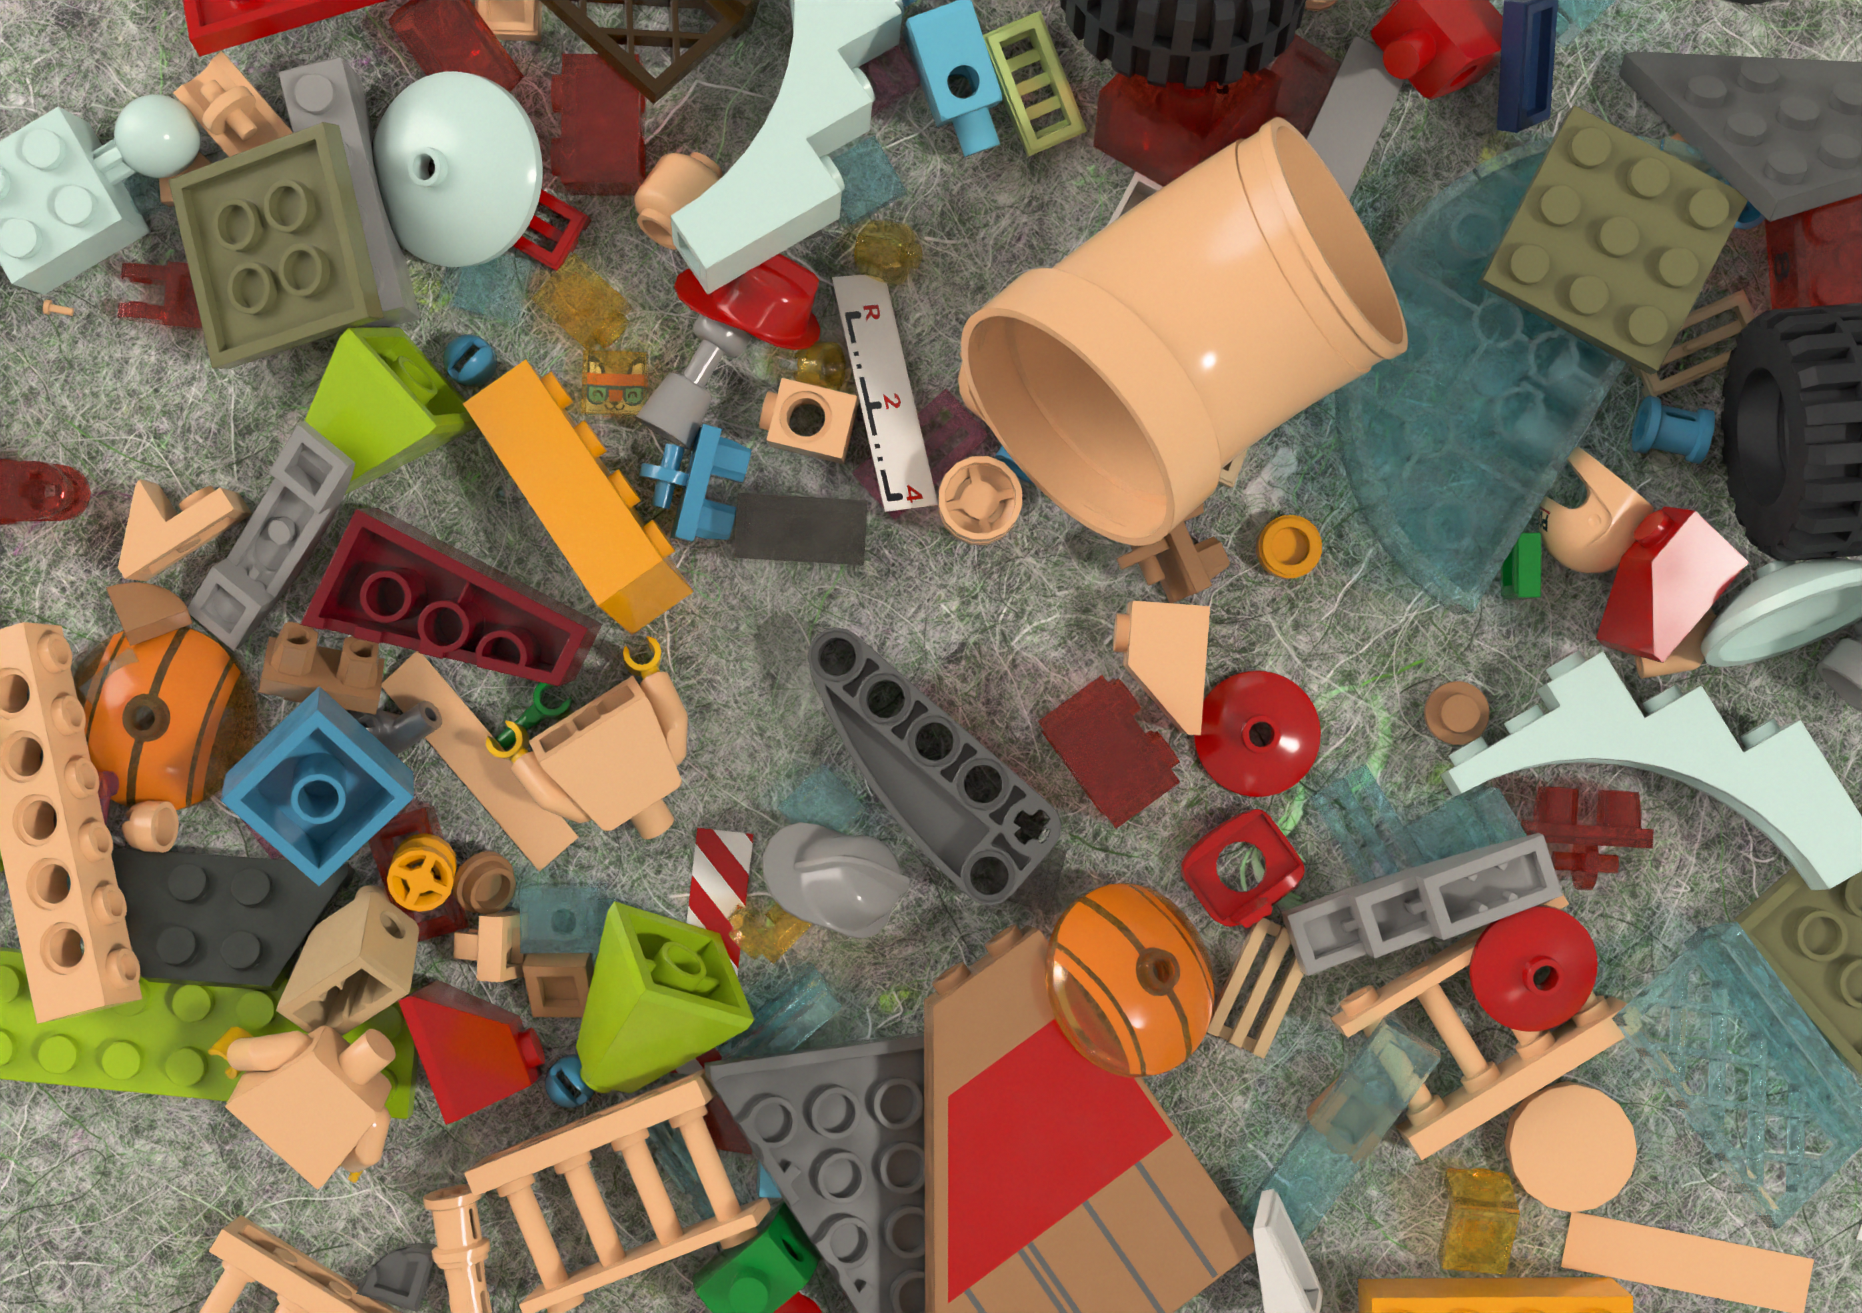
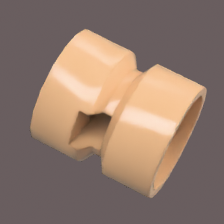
(979, 500)

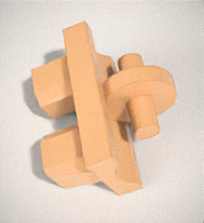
(231, 107)

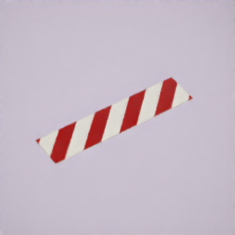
(716, 887)

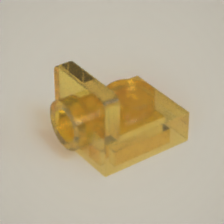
(584, 304)
(769, 941)
(1478, 1221)

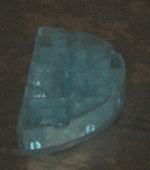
(1485, 401)

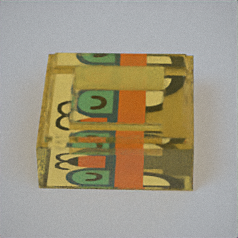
(614, 383)

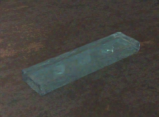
(1347, 1125)

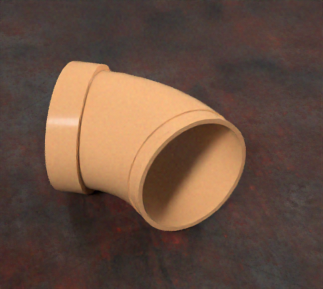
(1183, 335)

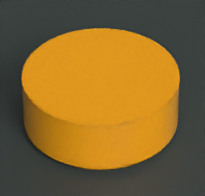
(1288, 547)

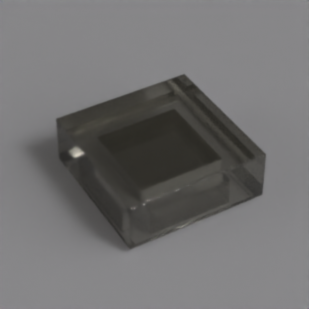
(1039, 887)

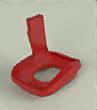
(1282, 869)

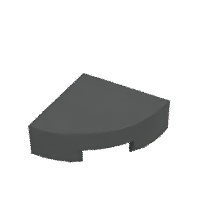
(400, 1276)

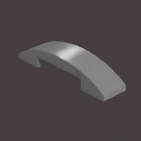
(277, 539)

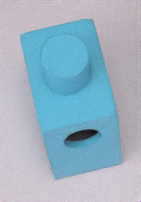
(950, 44)

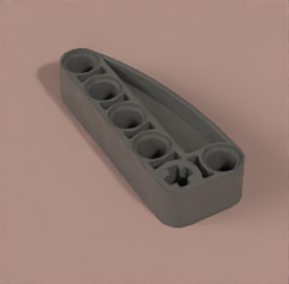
(928, 794)

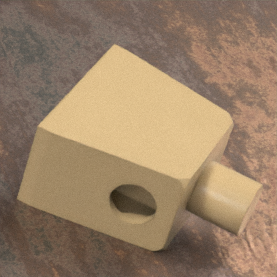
(352, 965)

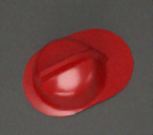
(765, 301)

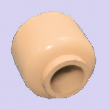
(668, 188)

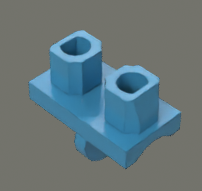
(708, 457)

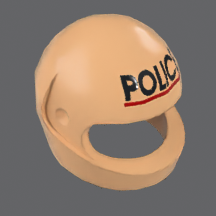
(1599, 529)

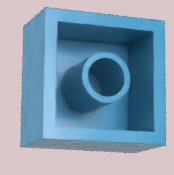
(318, 786)

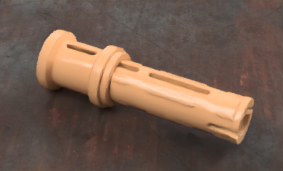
(460, 1247)

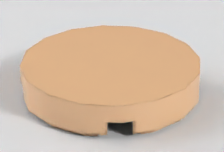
(1570, 1146)

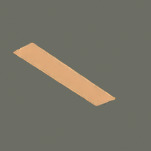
(489, 778)
(1687, 1263)

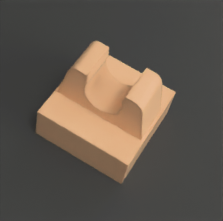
(493, 947)

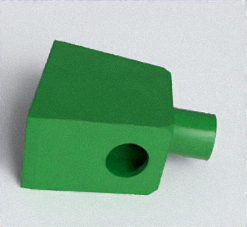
(760, 1271)

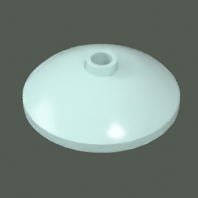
(483, 173)
(1785, 610)

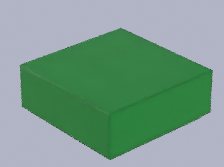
(1522, 569)

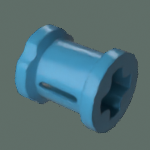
(1673, 430)

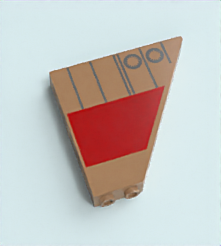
(1047, 1170)

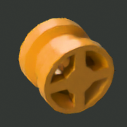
(418, 886)

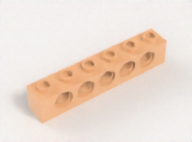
(42, 856)

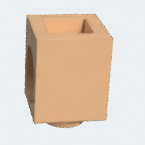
(834, 437)

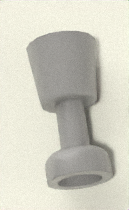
(681, 401)

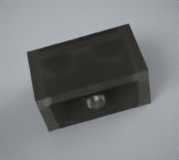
(802, 531)

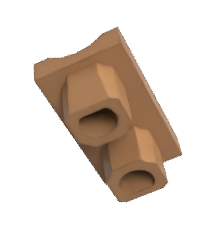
(1178, 562)
(298, 667)

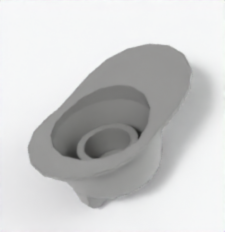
(833, 878)

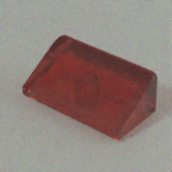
(452, 39)

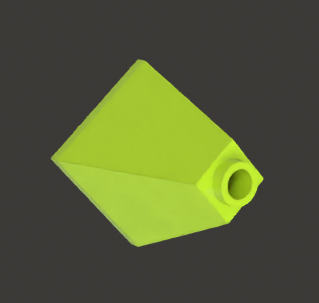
(385, 403)
(655, 1000)

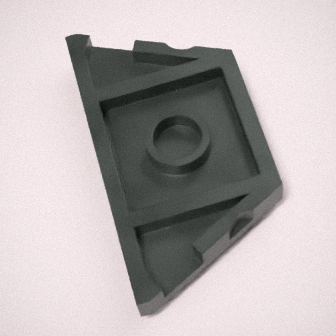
(219, 915)

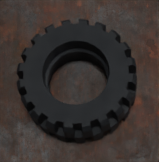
(1185, 38)
(1797, 431)

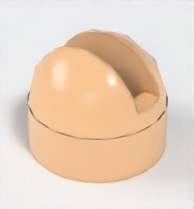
(151, 826)

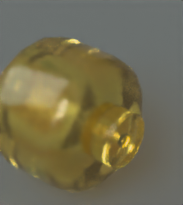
(887, 251)

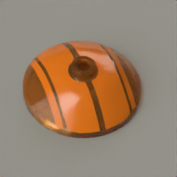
(200, 711)
(1106, 983)

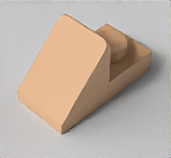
(161, 536)

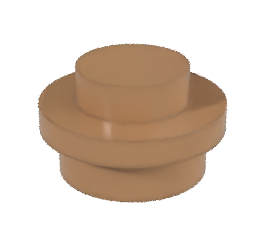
(1456, 713)
(484, 883)

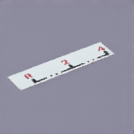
(884, 393)

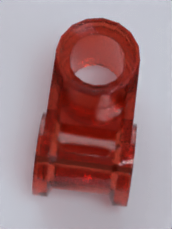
(24, 492)

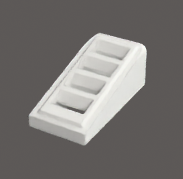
(1283, 1266)

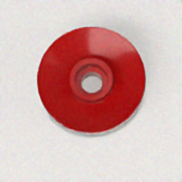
(1225, 727)
(1513, 951)

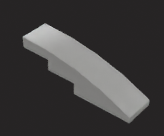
(1354, 113)
(1422, 903)

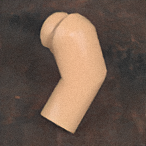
(1684, 658)

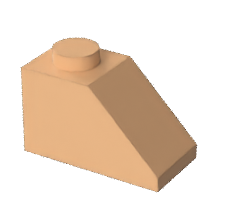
(1167, 656)

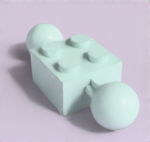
(66, 190)

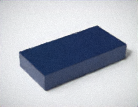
(1526, 63)

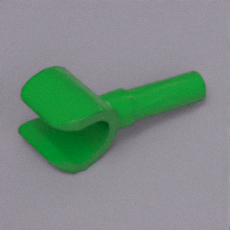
(534, 715)

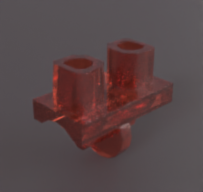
(1616, 826)

